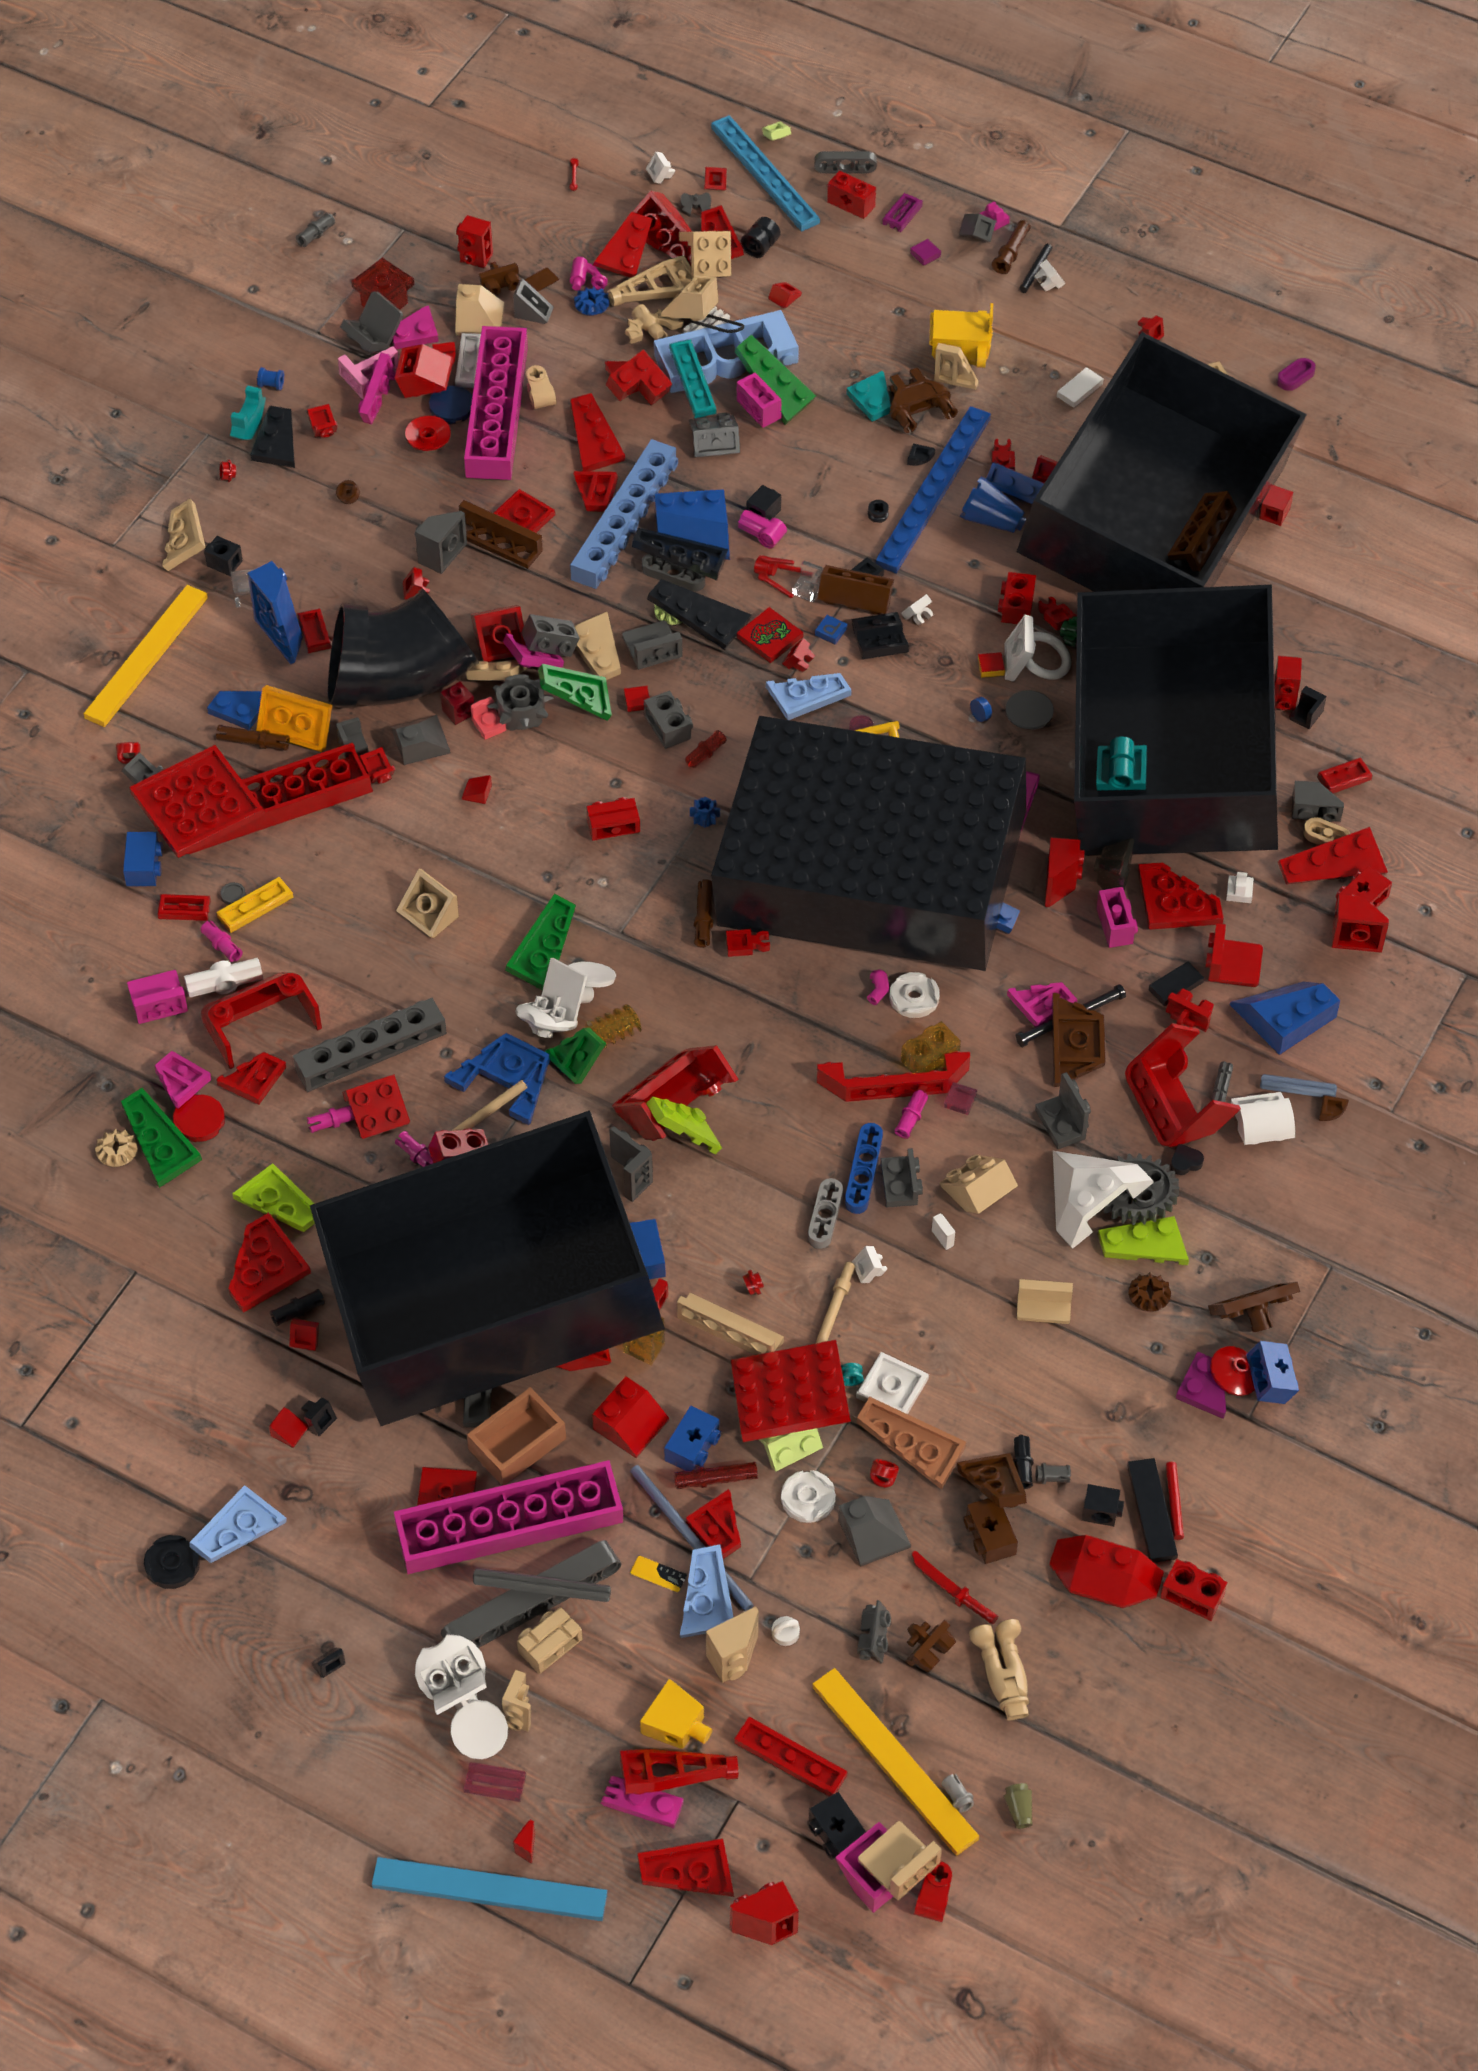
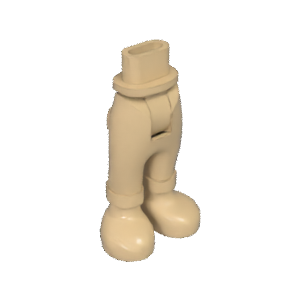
(1010, 1683)

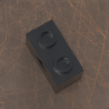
(836, 1814)

